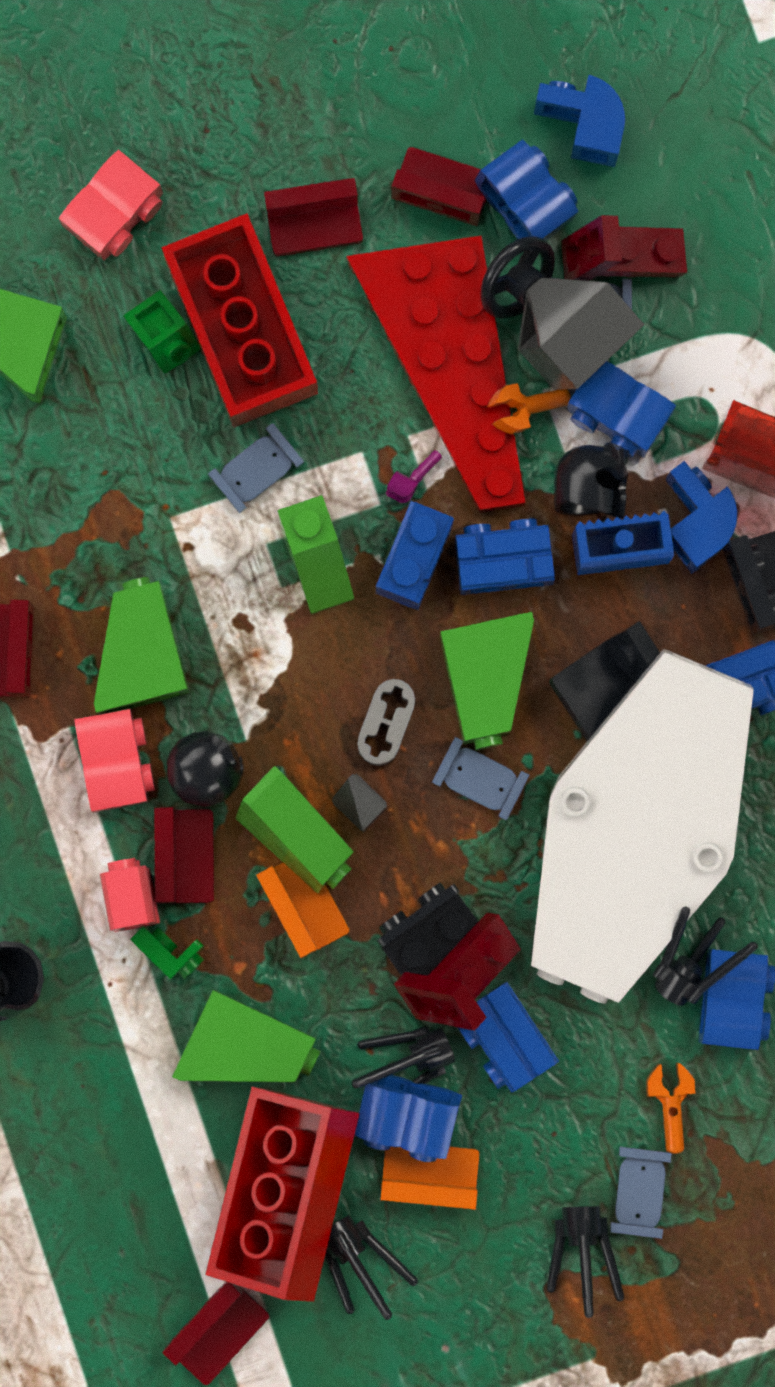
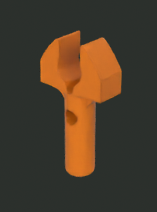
(525, 406)
(671, 1104)

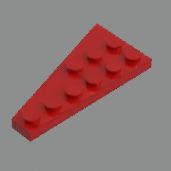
(450, 354)

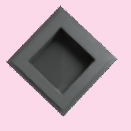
(359, 802)

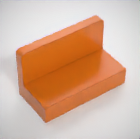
(308, 917)
(436, 1183)

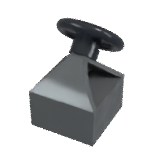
(566, 323)

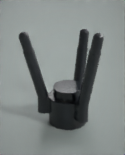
(680, 978)
(429, 1052)
(582, 1227)
(346, 1245)

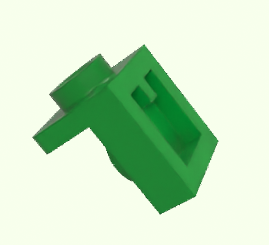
(162, 331)
(159, 950)

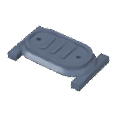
(256, 468)
(480, 779)
(640, 1192)

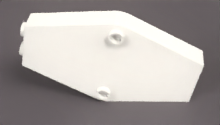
(641, 826)

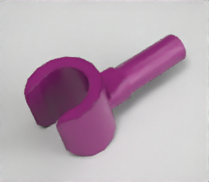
(403, 487)

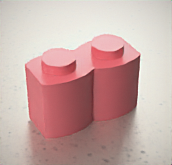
(112, 206)
(113, 760)
(129, 895)

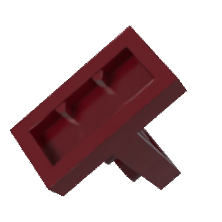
(612, 250)
(451, 988)

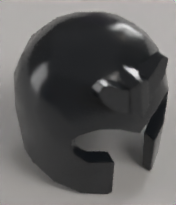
(591, 481)
(204, 768)
(19, 979)

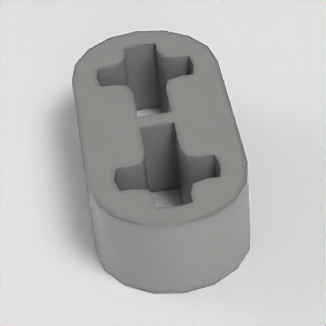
(375, 718)

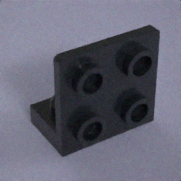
(753, 574)
(603, 676)
(428, 934)

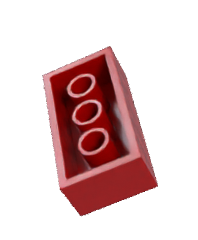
(240, 320)
(282, 1195)

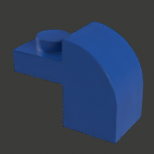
(596, 111)
(711, 519)

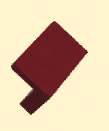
(439, 186)
(313, 217)
(16, 648)
(184, 855)
(216, 1332)

